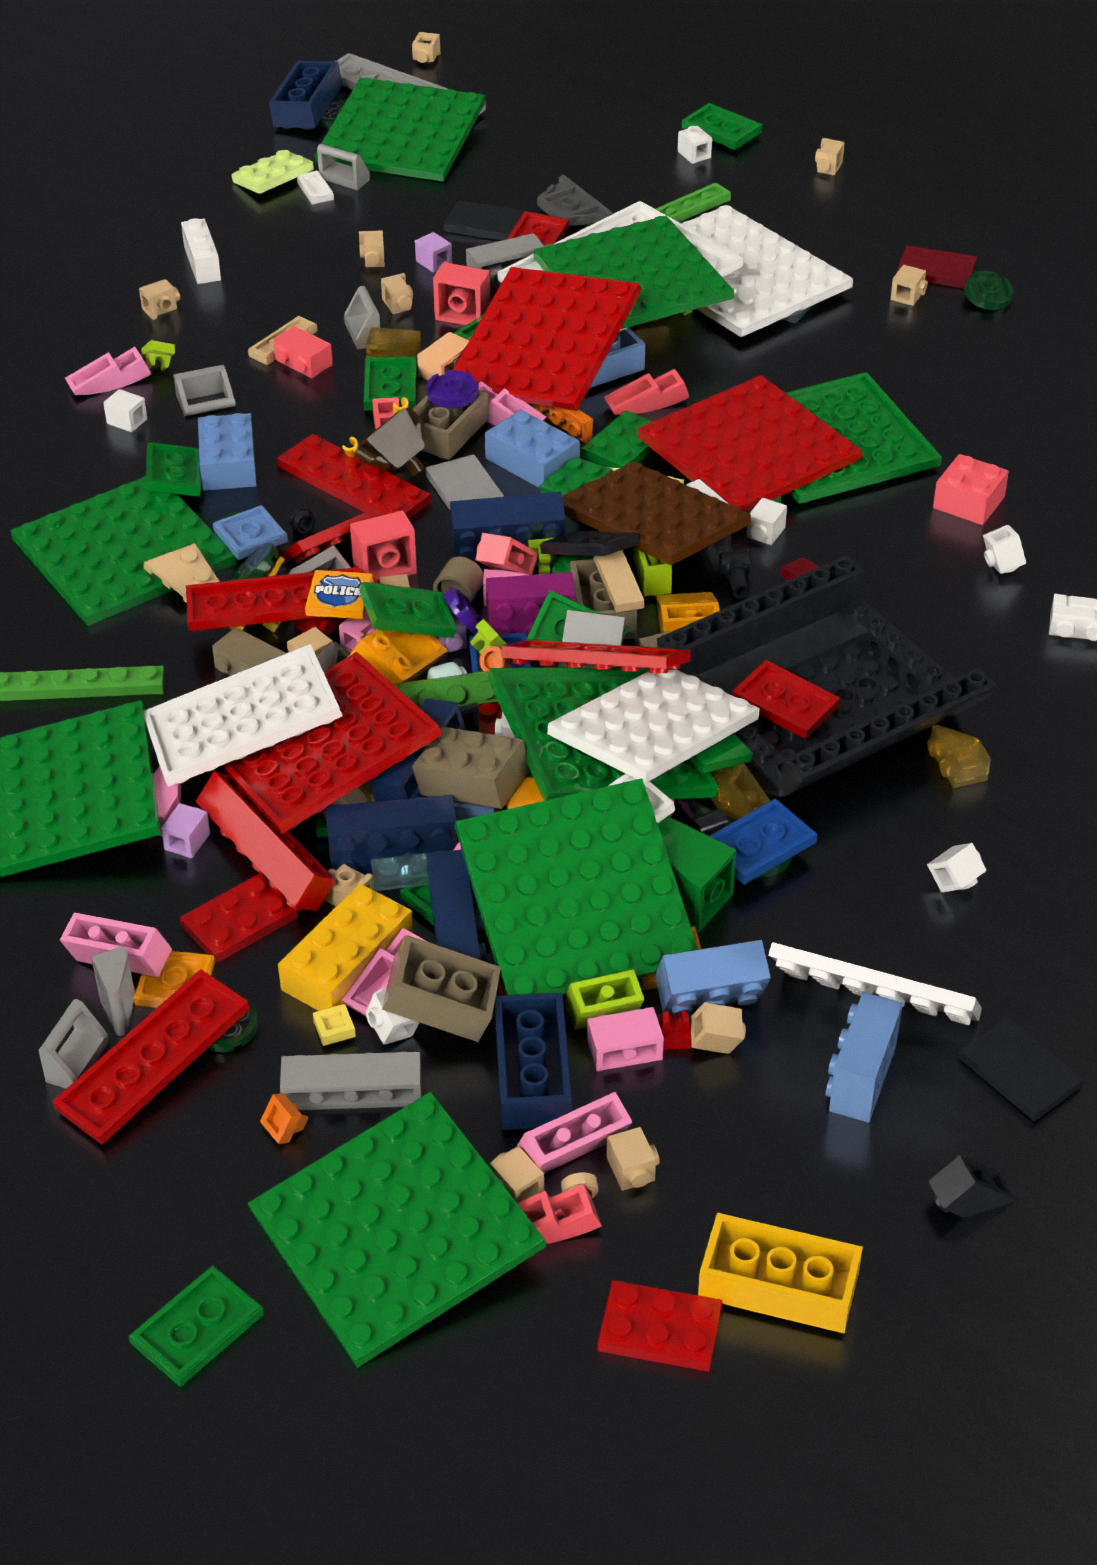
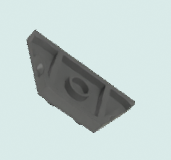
(572, 203)

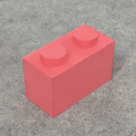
(303, 352)
(505, 554)

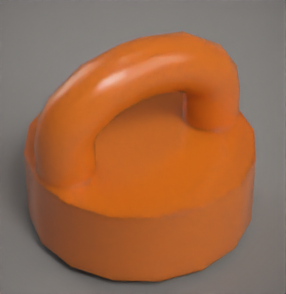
(492, 658)

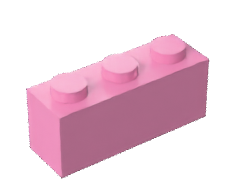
(94, 935)
(575, 1133)

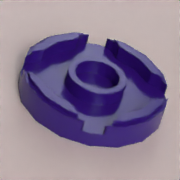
(453, 389)
(463, 609)

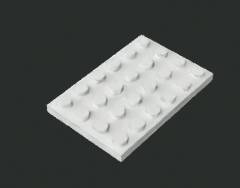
(240, 715)
(653, 723)
(859, 979)

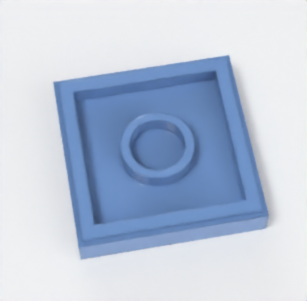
(249, 531)

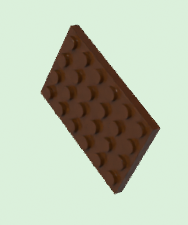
(665, 512)

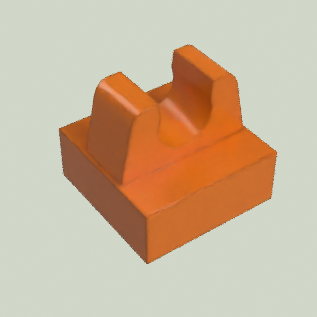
(283, 1118)

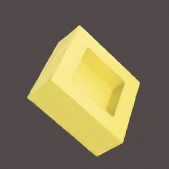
(334, 1024)

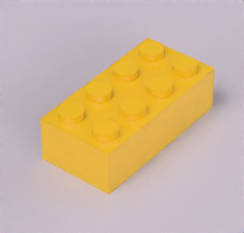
(341, 947)
(780, 1272)

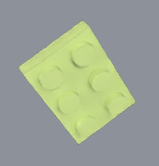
(272, 171)

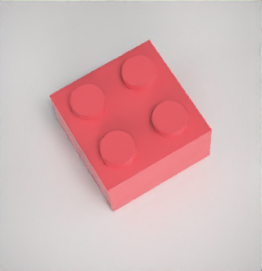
(461, 293)
(970, 489)
(384, 545)

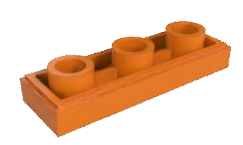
(574, 422)

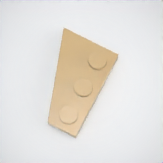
(181, 568)

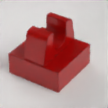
(675, 1030)

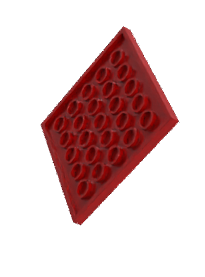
(547, 335)
(749, 443)
(335, 758)

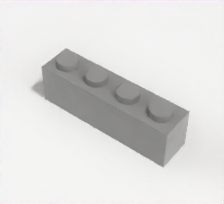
(351, 1080)

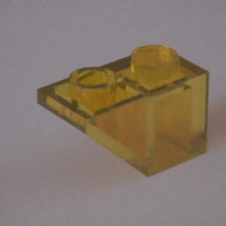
(393, 343)
(959, 756)

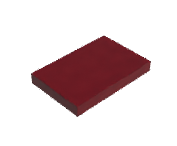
(940, 266)

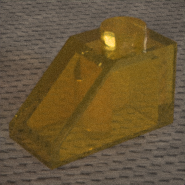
(738, 792)

